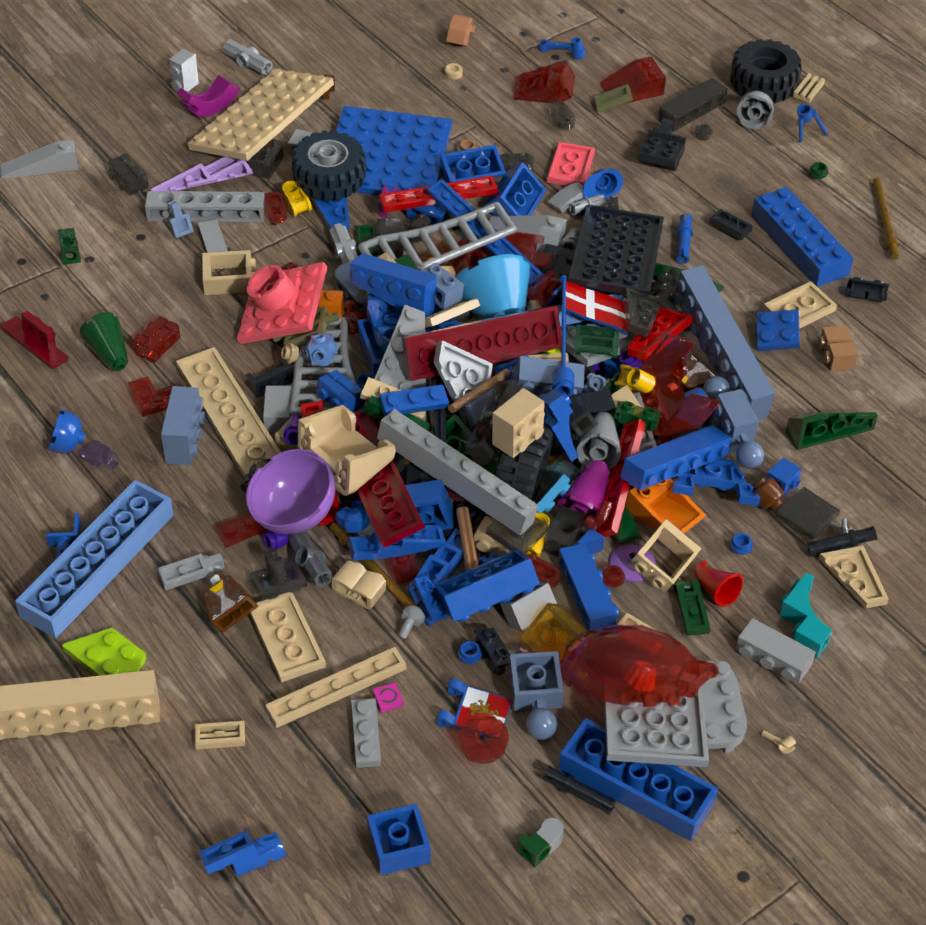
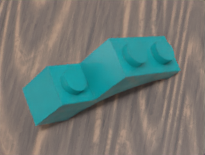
(797, 609)

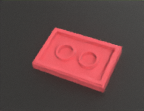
(570, 164)

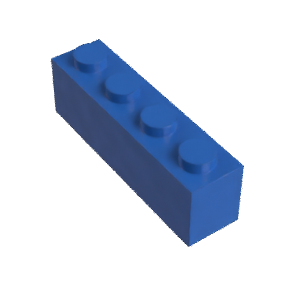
(587, 587)

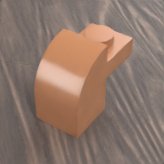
(460, 29)

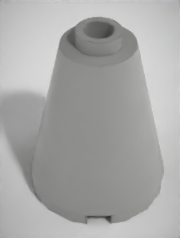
(600, 442)

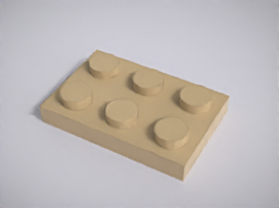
(807, 299)

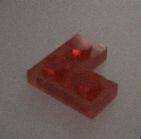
(147, 398)

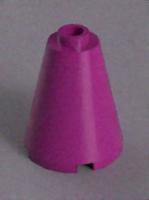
(587, 489)

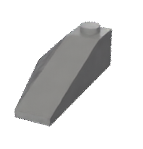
(49, 159)

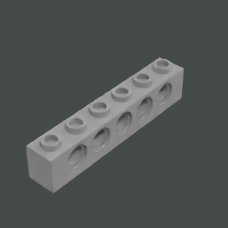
(207, 205)

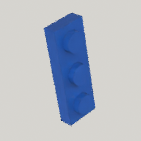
(414, 400)

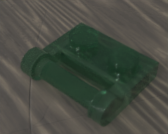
(596, 340)

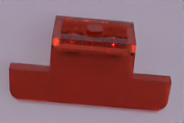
(526, 245)

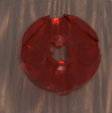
(493, 728)

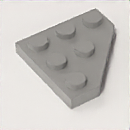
(460, 370)

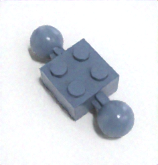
(737, 420)

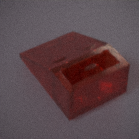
(546, 84)

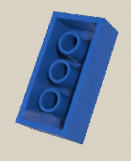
(487, 585)

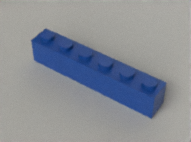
(675, 457)

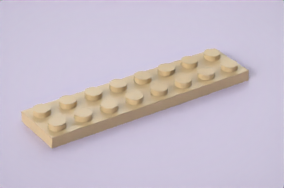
(228, 409)

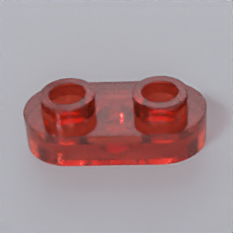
(276, 207)
(545, 570)

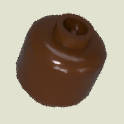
(769, 493)

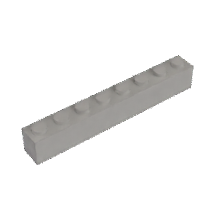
(458, 472)

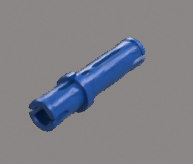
(684, 232)

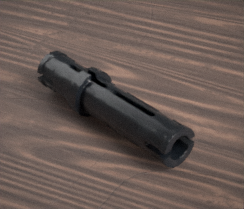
(841, 541)
(574, 787)

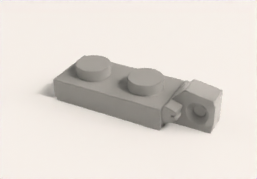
(189, 570)

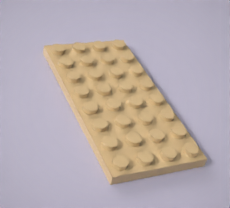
(260, 114)

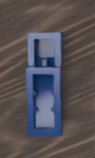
(558, 421)

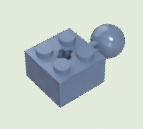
(537, 687)

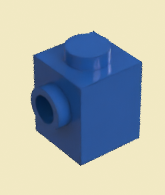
(786, 475)

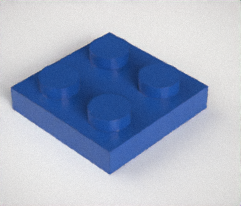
(778, 330)

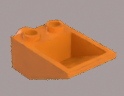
(662, 504)

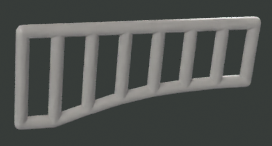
(443, 228)
(300, 371)

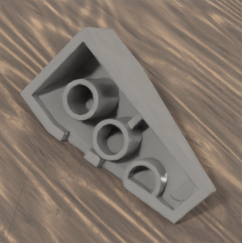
(544, 225)

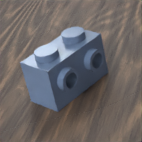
(448, 288)

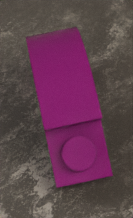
(211, 101)

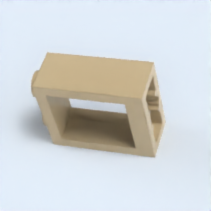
(227, 284)
(668, 535)

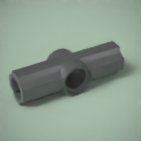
(311, 559)

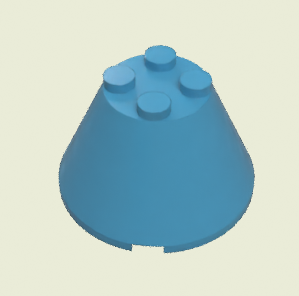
(498, 284)

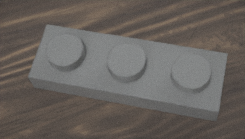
(366, 733)

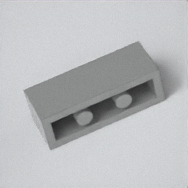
(775, 651)

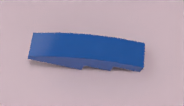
(370, 547)
(444, 561)

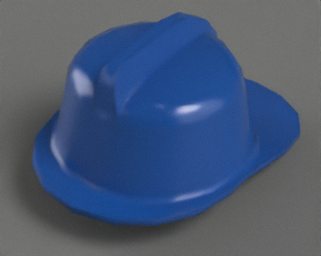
(603, 182)

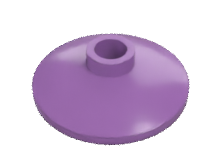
(623, 556)

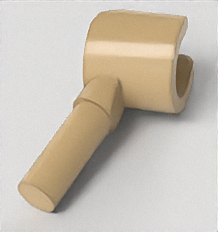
(785, 745)

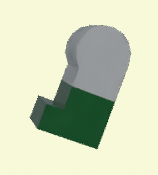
(542, 842)

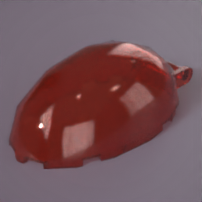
(633, 666)

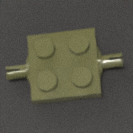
(320, 323)

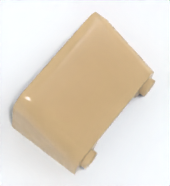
(345, 450)

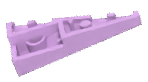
(220, 170)

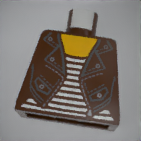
(696, 374)
(227, 602)

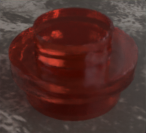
(613, 576)

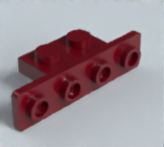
(36, 338)

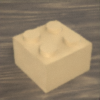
(518, 423)

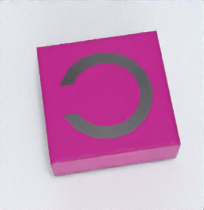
(388, 697)

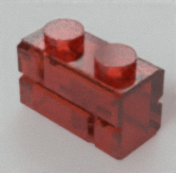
(156, 339)

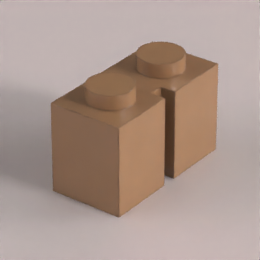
(837, 349)

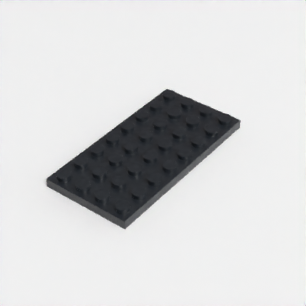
(616, 250)

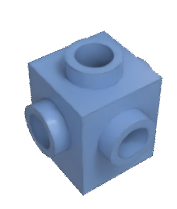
(322, 349)

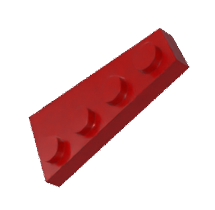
(666, 323)

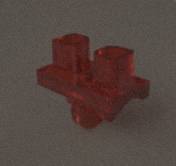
(544, 288)

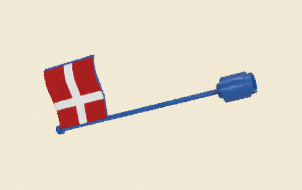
(589, 306)

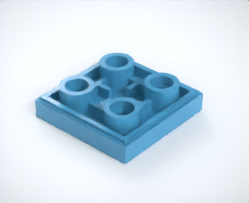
(558, 486)

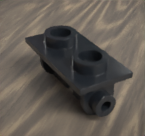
(858, 287)
(494, 647)

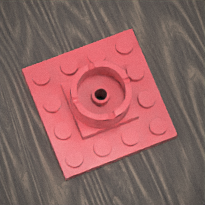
(281, 302)

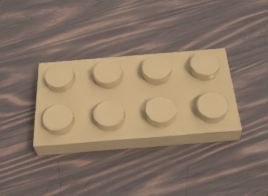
(287, 637)

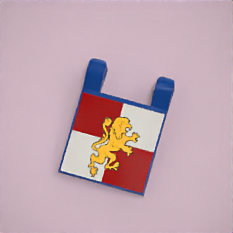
(472, 703)

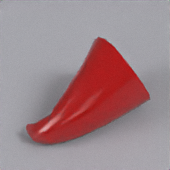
(720, 585)

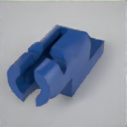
(243, 853)

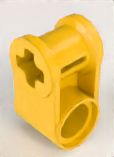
(295, 198)
(635, 379)

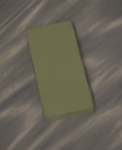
(613, 98)

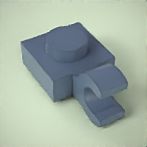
(179, 223)

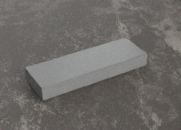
(212, 236)

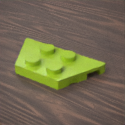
(106, 653)

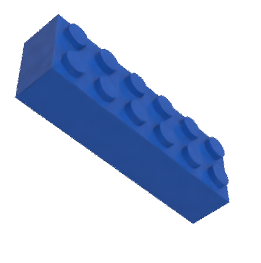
(802, 236)
(653, 790)

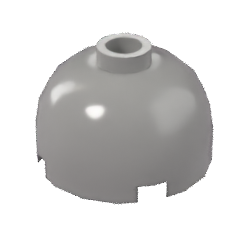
(755, 109)

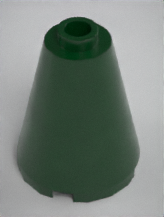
(106, 340)

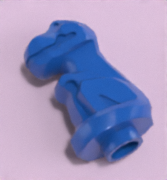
(354, 518)

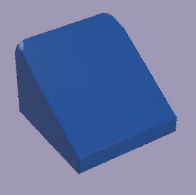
(593, 541)

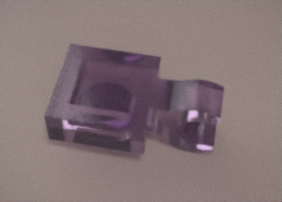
(98, 453)

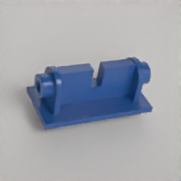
(423, 590)

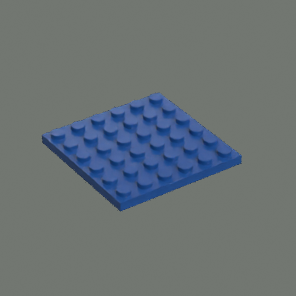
(397, 147)

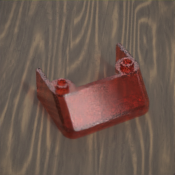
(667, 396)

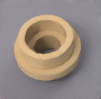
(290, 353)

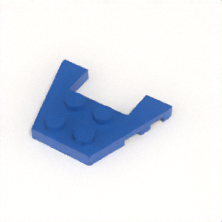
(720, 474)

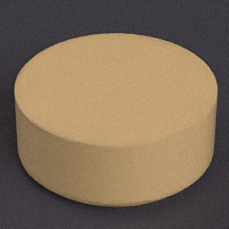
(453, 71)

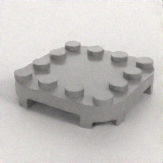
(724, 710)

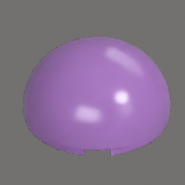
(291, 492)

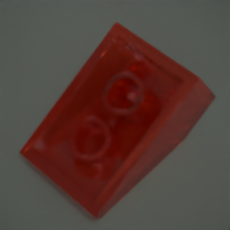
(642, 76)

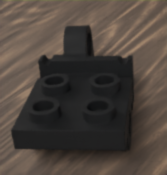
(662, 147)

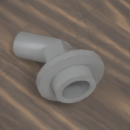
(413, 616)

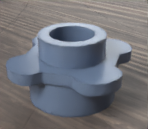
(597, 379)

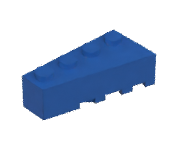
(395, 283)

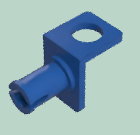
(64, 540)

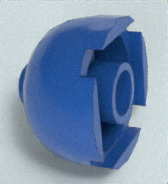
(66, 433)

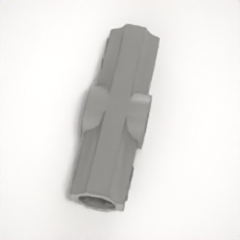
(247, 57)
(344, 246)

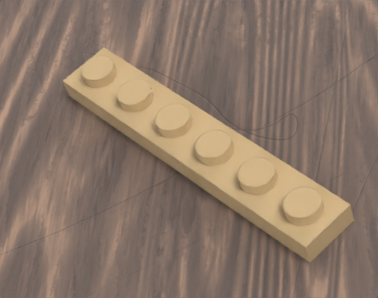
(335, 687)

